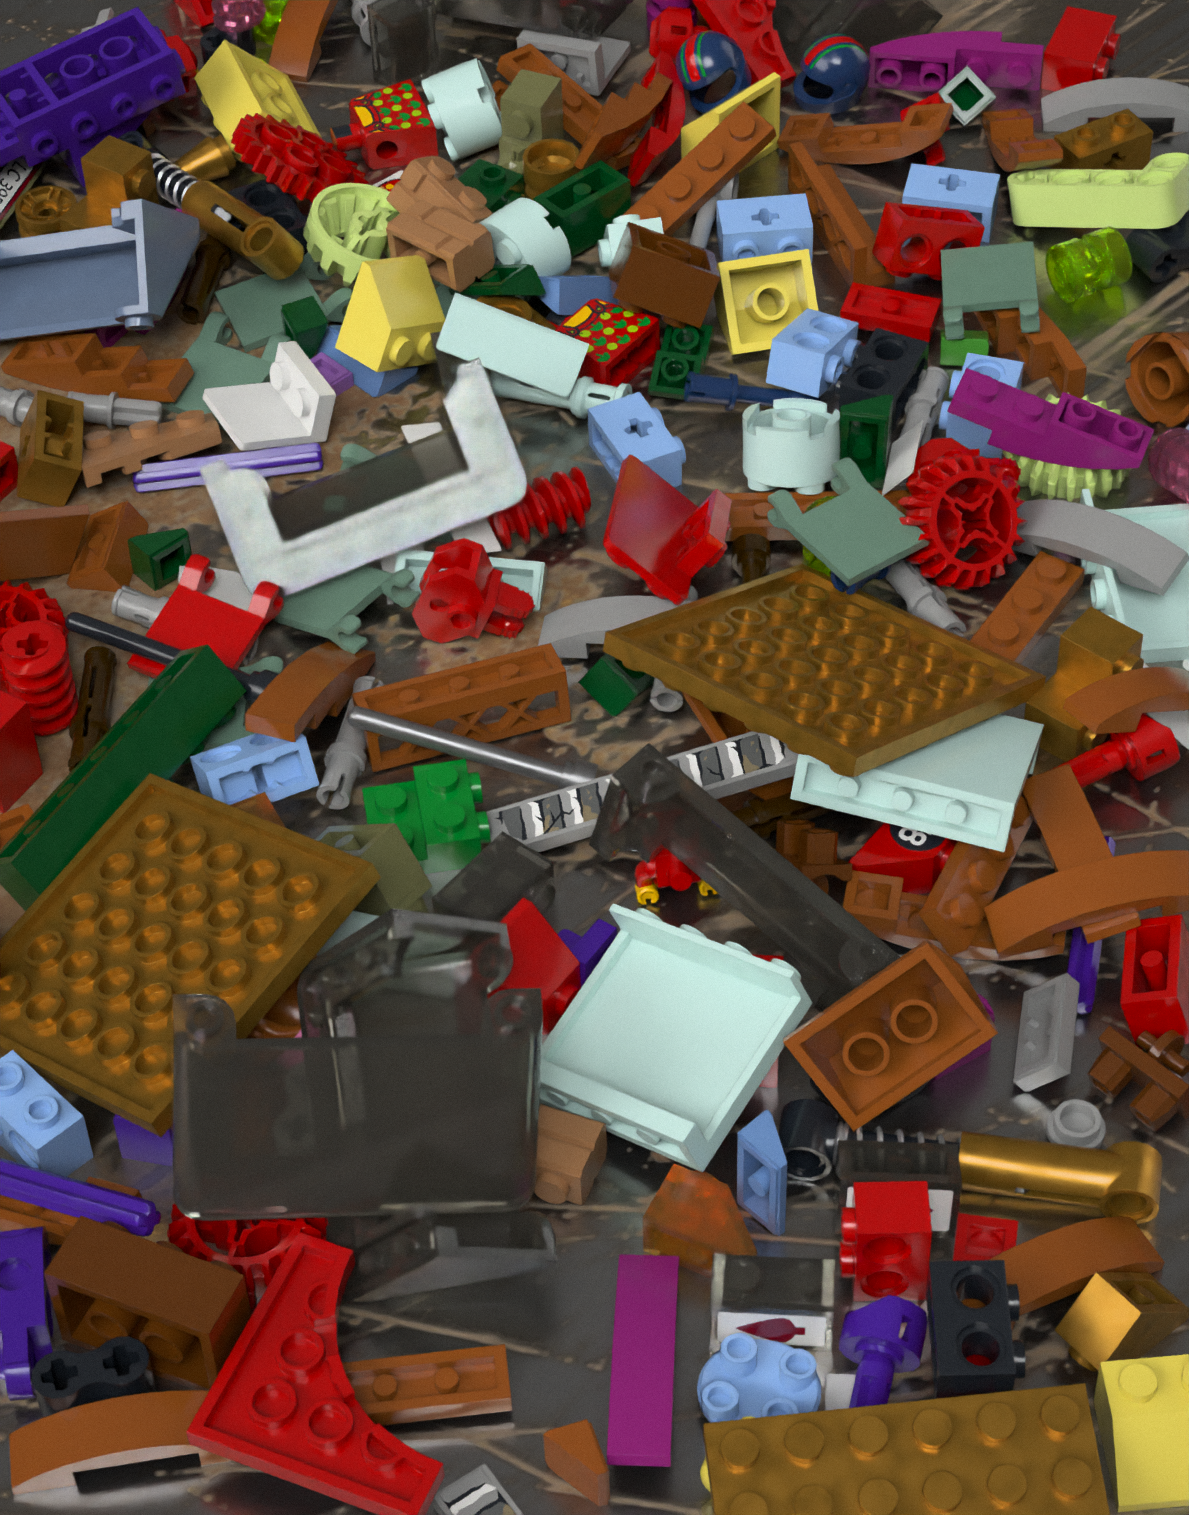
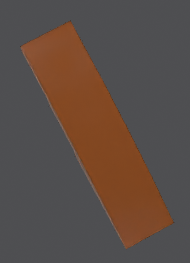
(621, 121)
(1043, 352)
(86, 367)
(307, 691)
(1071, 835)

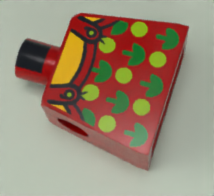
(388, 127)
(617, 339)

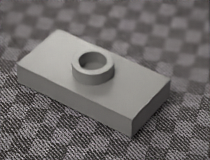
(1046, 1032)

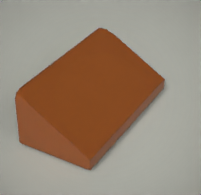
(104, 554)

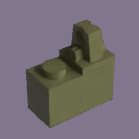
(529, 114)
(384, 846)

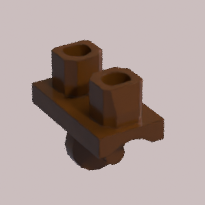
(812, 851)
(1163, 1090)

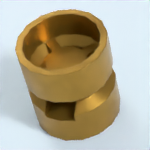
(547, 165)

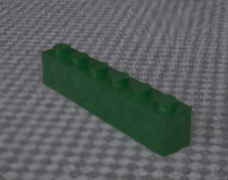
(150, 737)

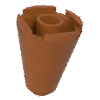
(1160, 377)

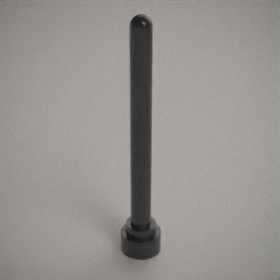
(155, 650)

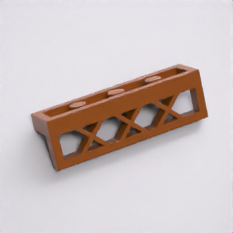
(836, 219)
(465, 695)

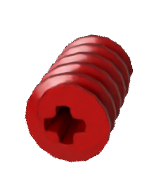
(545, 504)
(40, 674)

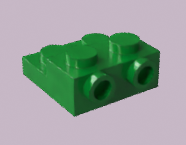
(434, 814)

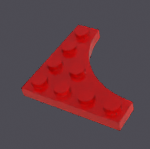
(752, 29)
(290, 1405)

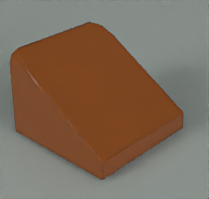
(578, 1459)

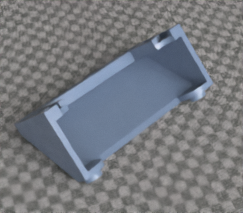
(96, 273)

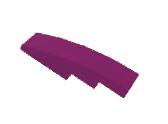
(643, 1361)

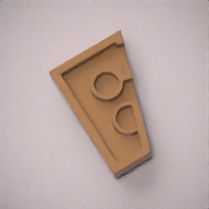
(147, 438)

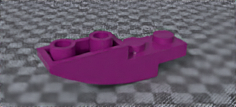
(934, 59)
(1060, 434)

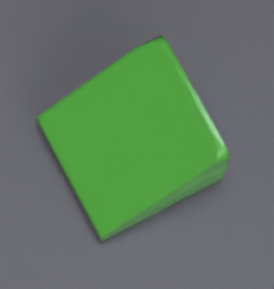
(954, 351)

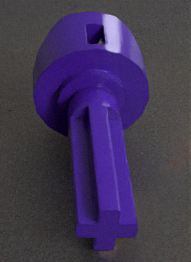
(874, 1344)

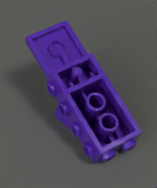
(86, 93)

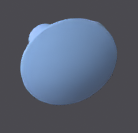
(757, 1380)

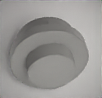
(1076, 1124)

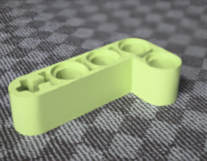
(1102, 197)

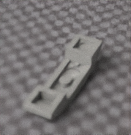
(1103, 97)
(1104, 538)
(585, 623)

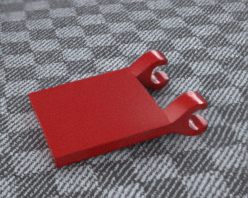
(198, 620)

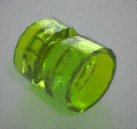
(1088, 264)

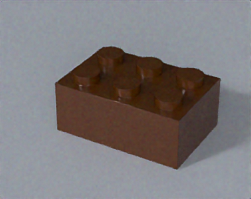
(173, 1303)

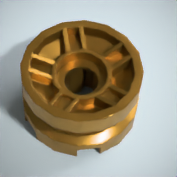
(41, 208)

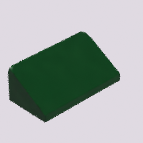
(506, 281)
(867, 436)

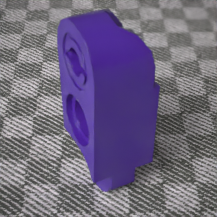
(25, 1308)

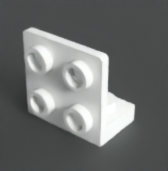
(279, 412)

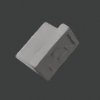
(584, 61)

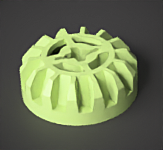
(351, 212)

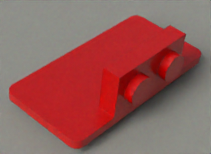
(662, 531)

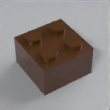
(663, 276)

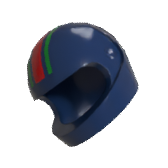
(704, 60)
(837, 63)

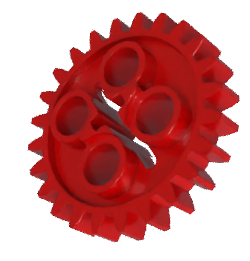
(292, 156)

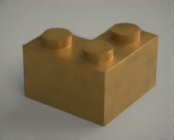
(112, 174)
(1087, 653)

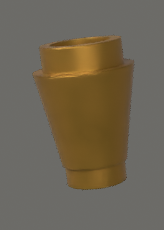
(208, 159)

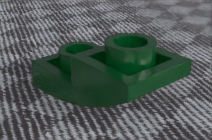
(680, 352)

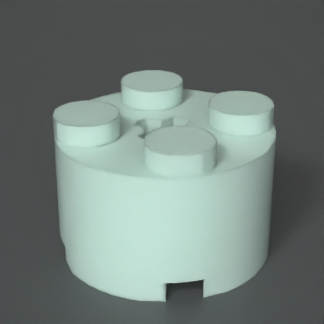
(464, 108)
(525, 237)
(790, 445)

